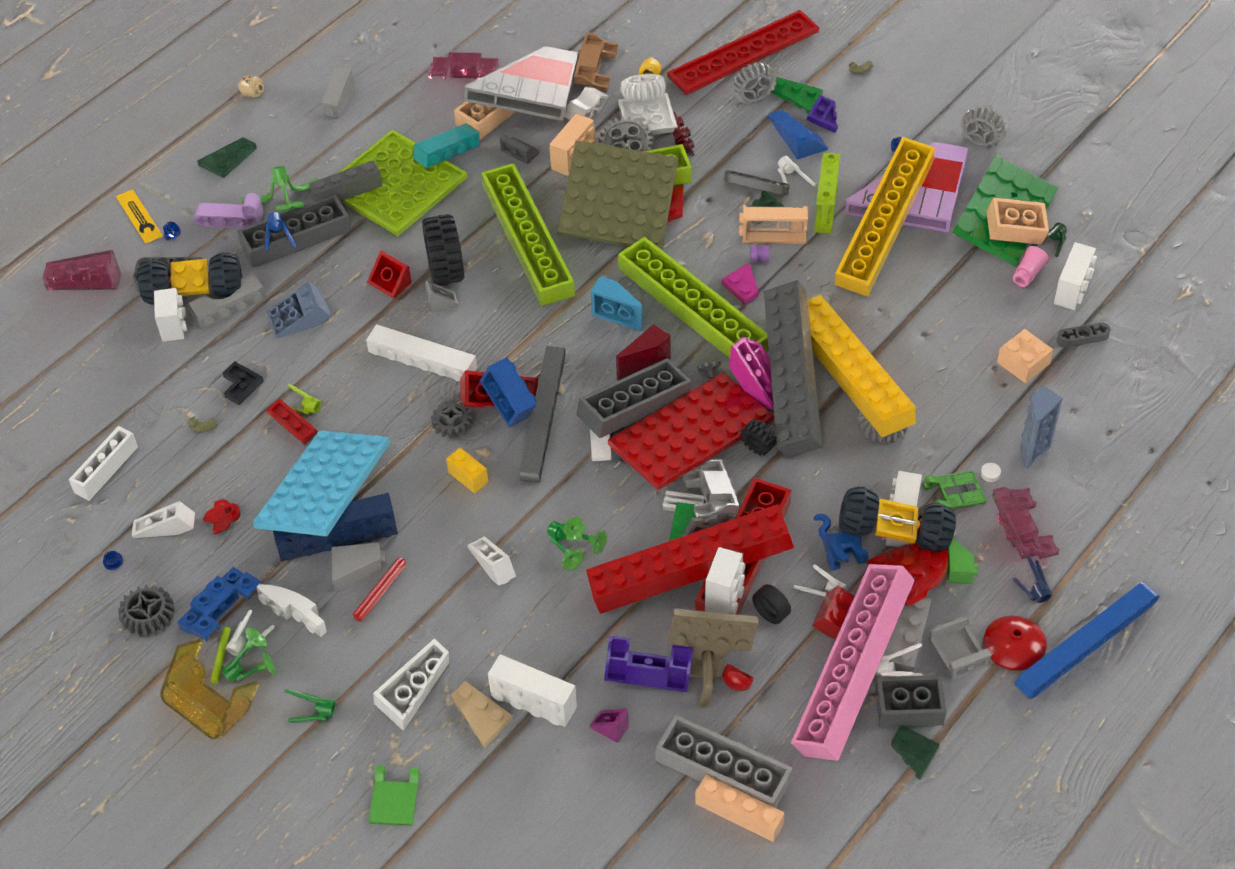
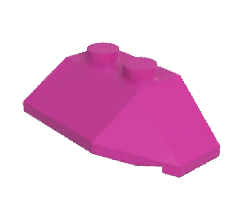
(752, 370)

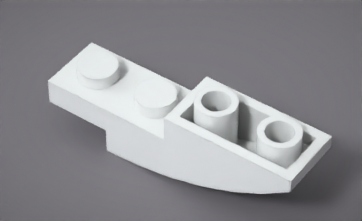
(289, 604)

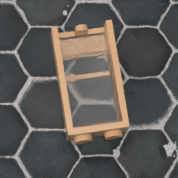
(773, 225)

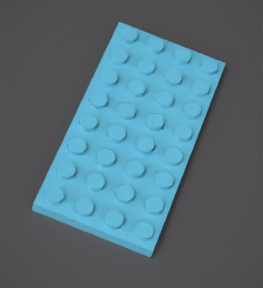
(322, 483)

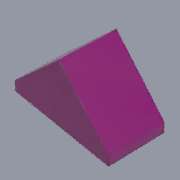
(611, 723)

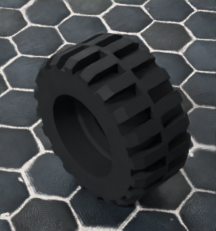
(443, 249)

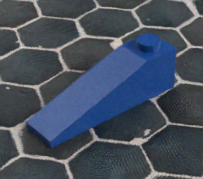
(796, 135)

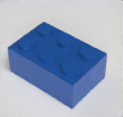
(508, 392)

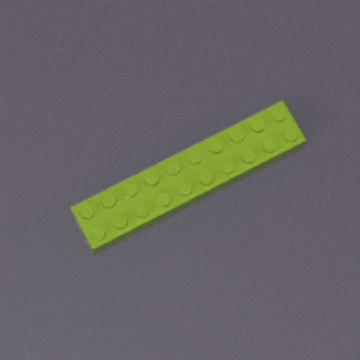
(528, 235)
(688, 297)

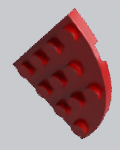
(923, 565)

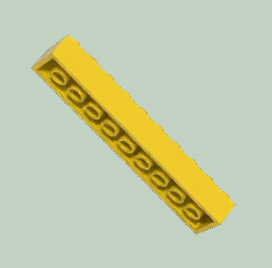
(884, 217)
(858, 371)

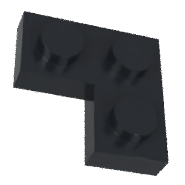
(244, 382)

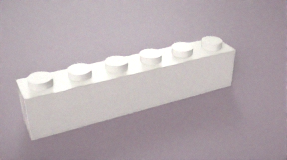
(420, 353)

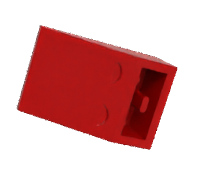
(833, 611)

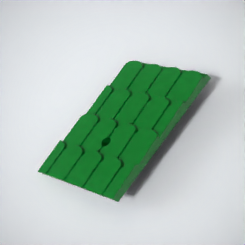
(1005, 182)

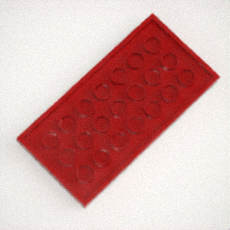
(688, 430)

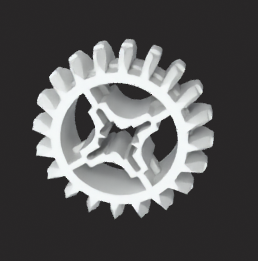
(643, 87)

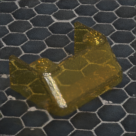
(196, 701)

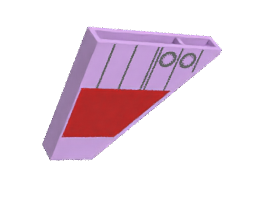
(936, 197)

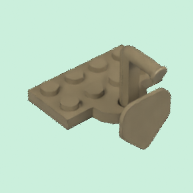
(711, 640)

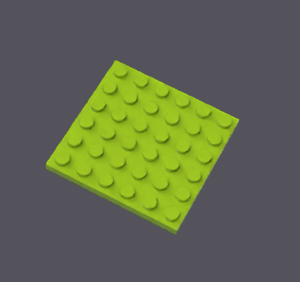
(406, 186)

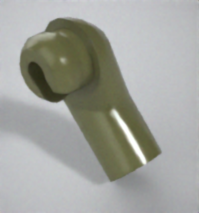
(854, 68)
(201, 427)

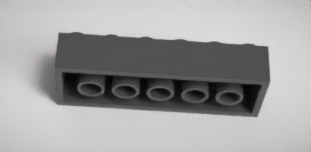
(307, 226)
(632, 398)

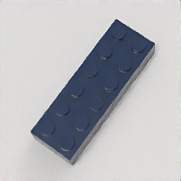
(360, 522)

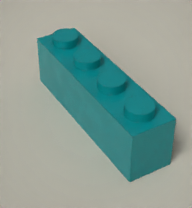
(446, 145)

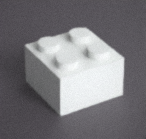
(170, 314)

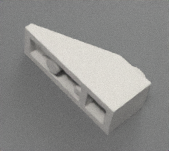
(164, 522)
(492, 560)

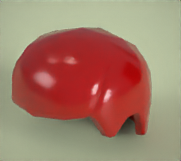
(736, 679)

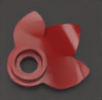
(222, 515)

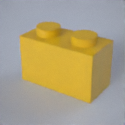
(467, 470)

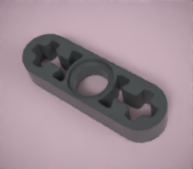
(1096, 332)

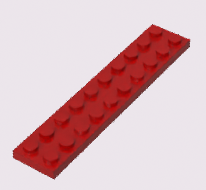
(742, 52)

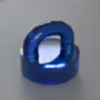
(171, 230)

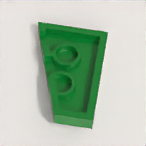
(800, 94)

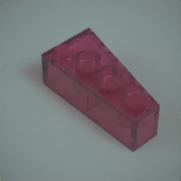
(83, 272)

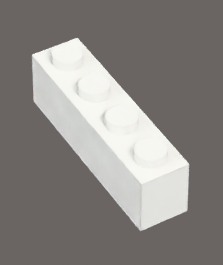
(103, 463)
(906, 492)

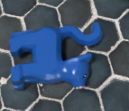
(839, 544)

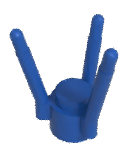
(275, 223)

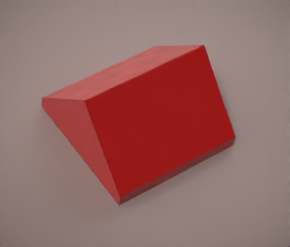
(390, 275)

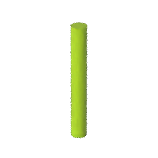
(220, 655)

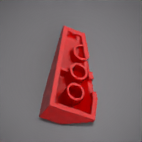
(474, 395)

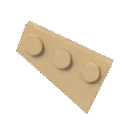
(481, 713)

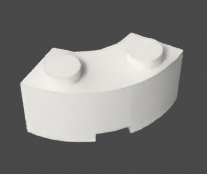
(587, 104)

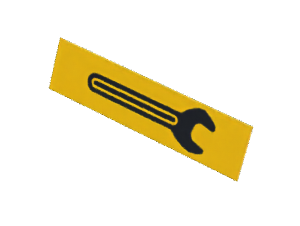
(139, 216)

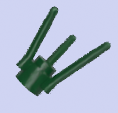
(1056, 233)

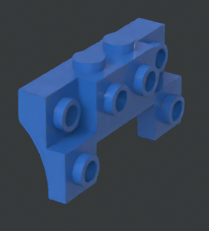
(215, 601)

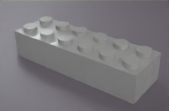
(702, 752)

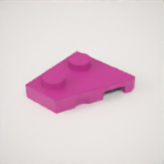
(742, 284)

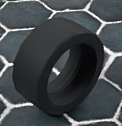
(771, 604)

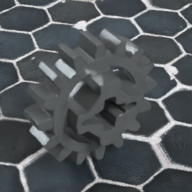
(451, 419)

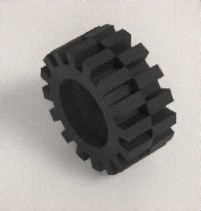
(758, 437)

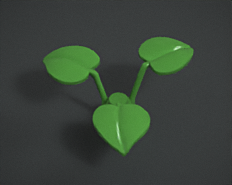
(280, 178)

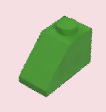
(961, 564)

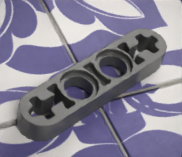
(756, 182)

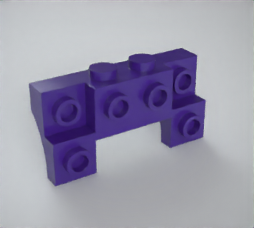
(646, 668)

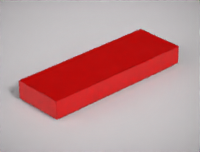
(292, 421)

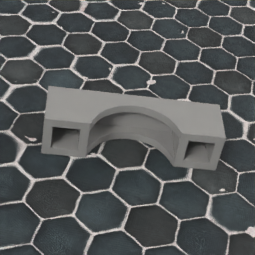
(209, 310)

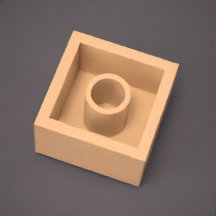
(1025, 356)

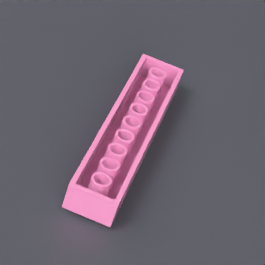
(853, 662)

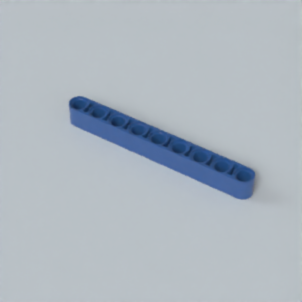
(1086, 640)

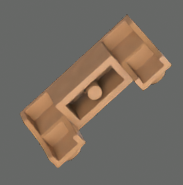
(590, 60)

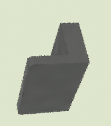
(518, 149)

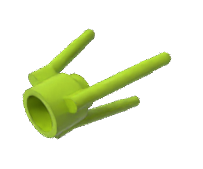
(310, 403)

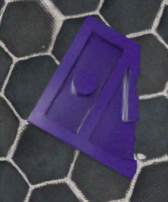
(824, 114)

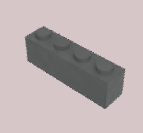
(347, 183)

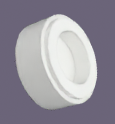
(990, 472)

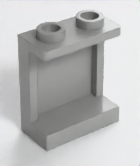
(958, 648)

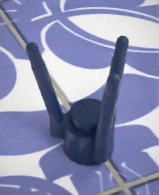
(1040, 589)

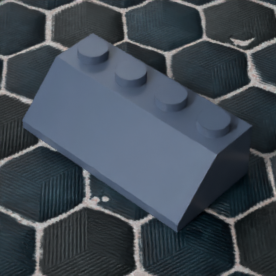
(1040, 424)

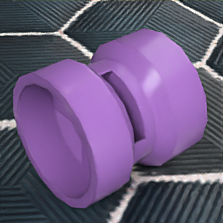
(759, 253)

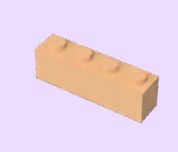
(739, 808)

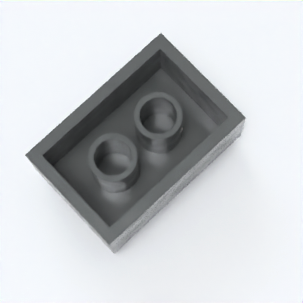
(910, 701)

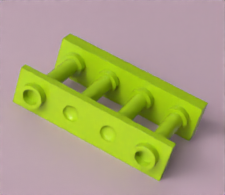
(827, 193)

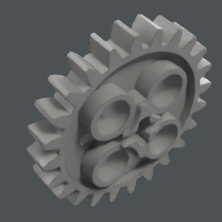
(624, 129)

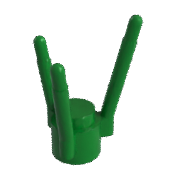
(323, 707)

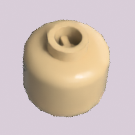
(251, 86)

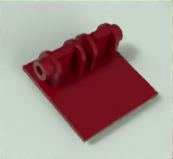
(682, 135)

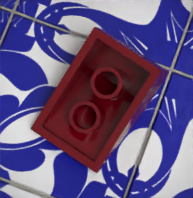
(643, 352)

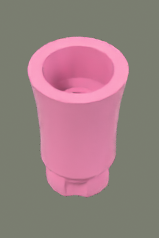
(1031, 264)

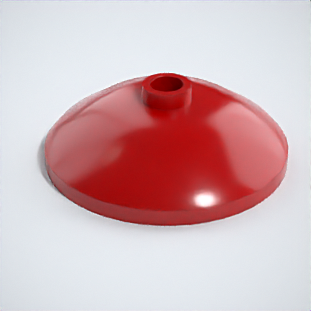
(1014, 651)

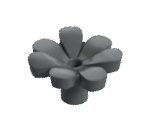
(709, 368)

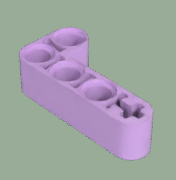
(230, 214)

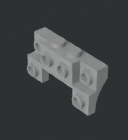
(715, 487)

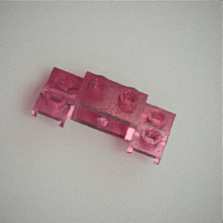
(463, 66)
(1019, 524)

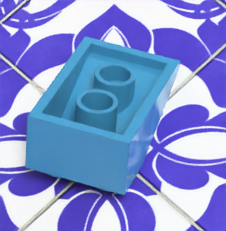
(616, 304)

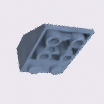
(299, 311)

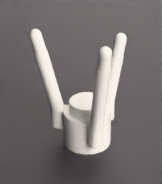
(788, 166)
(832, 583)
(237, 642)
(887, 668)

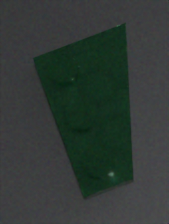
(227, 158)

